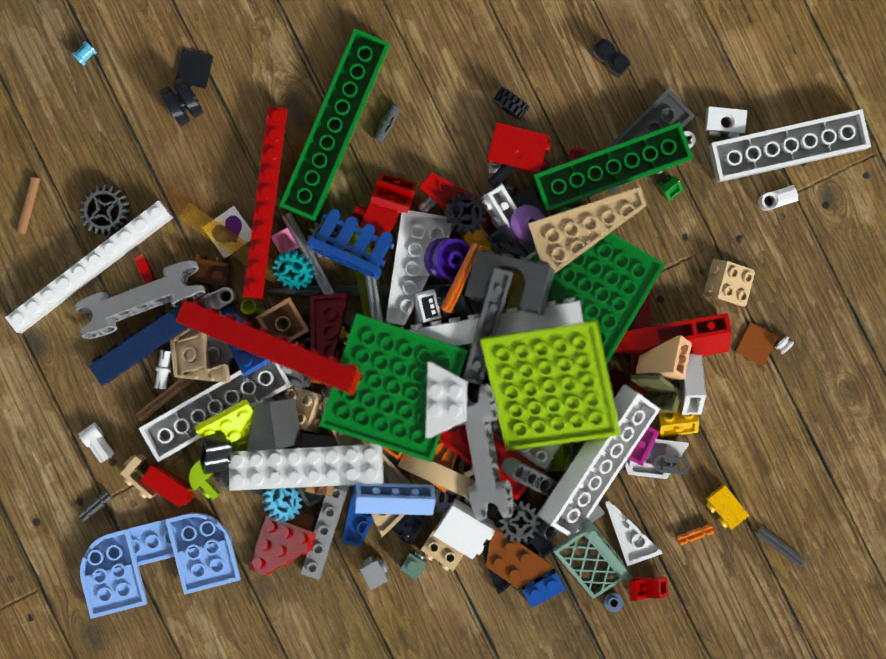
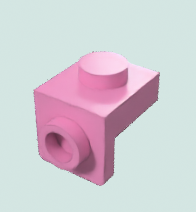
(284, 241)

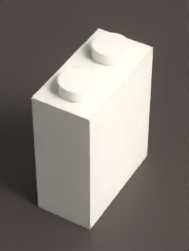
(693, 386)
(463, 530)

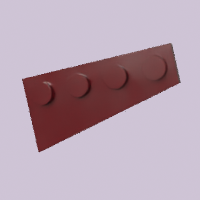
(326, 321)

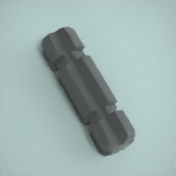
(95, 505)

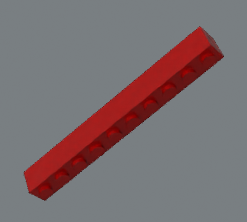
(265, 203)
(269, 347)

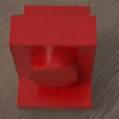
(648, 587)

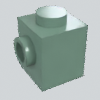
(413, 564)

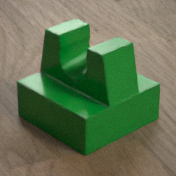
(671, 188)

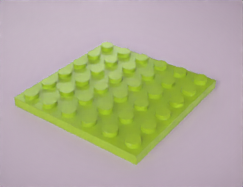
(551, 385)

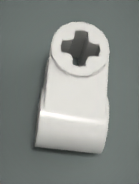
(216, 300)

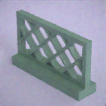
(607, 554)

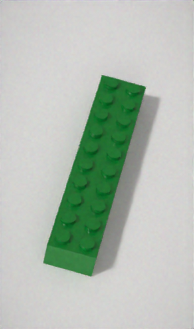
(335, 125)

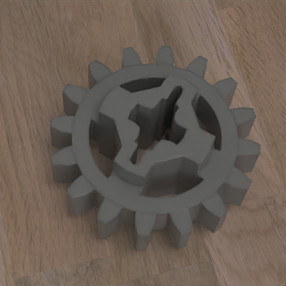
(519, 529)

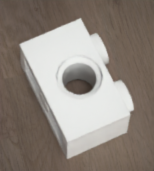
(735, 116)

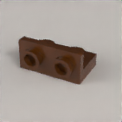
(210, 271)

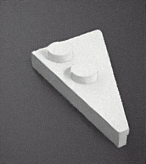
(632, 541)

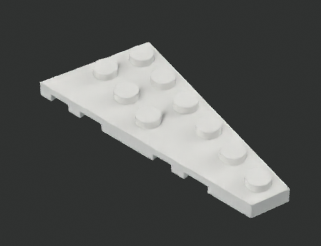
(409, 272)

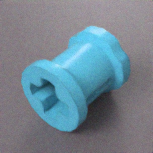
(84, 53)

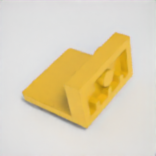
(677, 424)

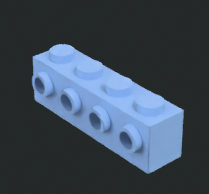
(394, 499)

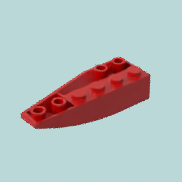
(707, 334)

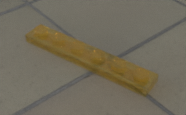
(221, 236)

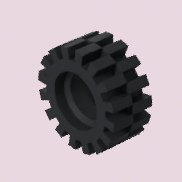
(510, 103)

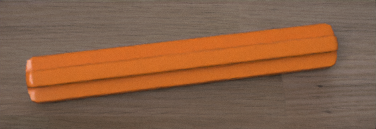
(460, 278)

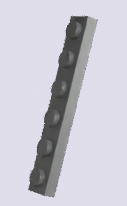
(487, 323)

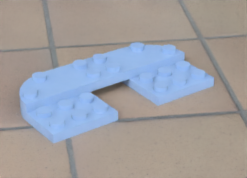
(195, 539)

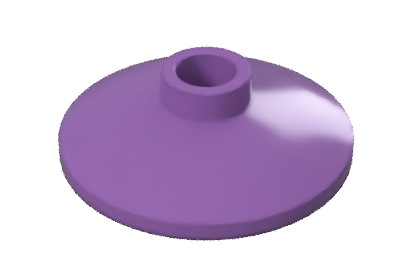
(520, 222)

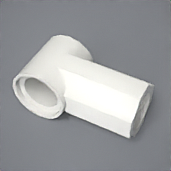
(779, 198)
(94, 439)

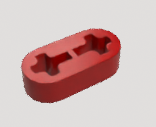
(144, 268)

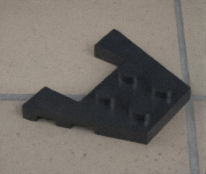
(542, 545)

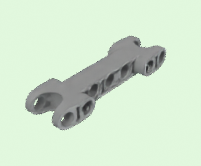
(108, 310)
(484, 459)

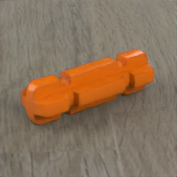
(695, 534)

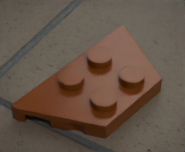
(514, 560)

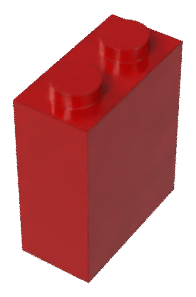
(168, 485)

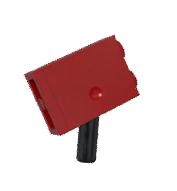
(517, 150)

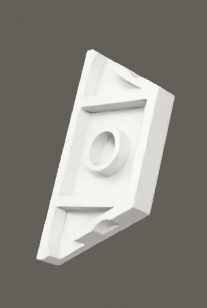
(444, 400)
(660, 447)

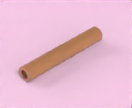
(28, 205)

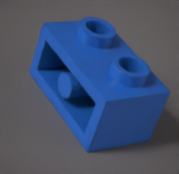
(543, 588)

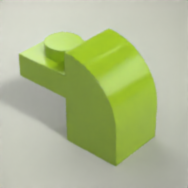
(199, 479)

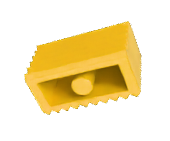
(727, 507)

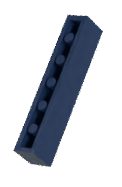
(137, 346)

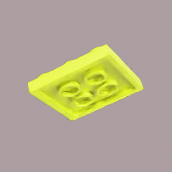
(233, 422)

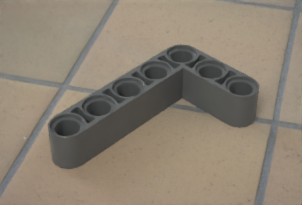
(536, 481)

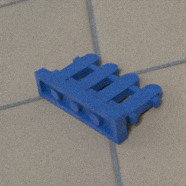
(354, 259)

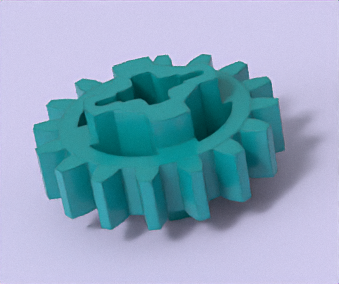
(293, 269)

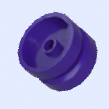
(445, 257)

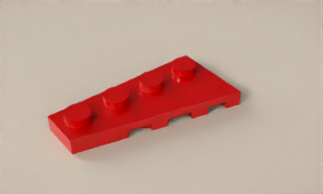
(442, 190)

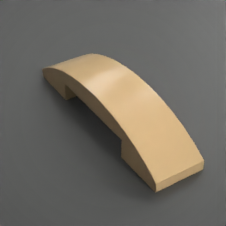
(437, 474)

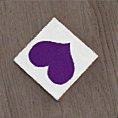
(235, 223)

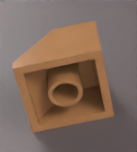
(283, 320)

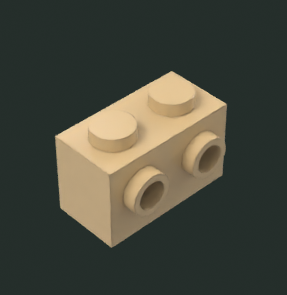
(441, 552)

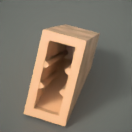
(666, 359)

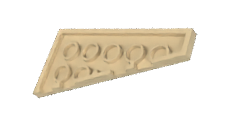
(572, 232)

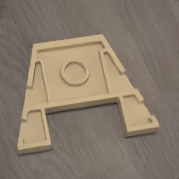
(191, 358)

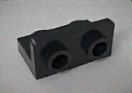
(506, 242)
(409, 527)

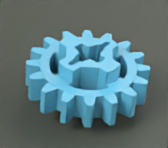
(282, 503)

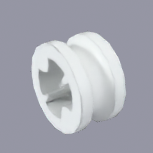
(784, 345)

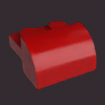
(393, 193)

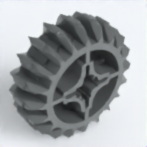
(114, 224)

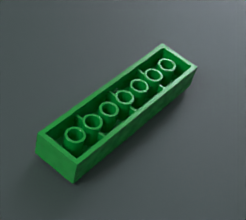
(613, 167)

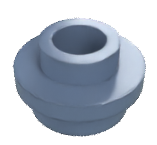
(611, 596)

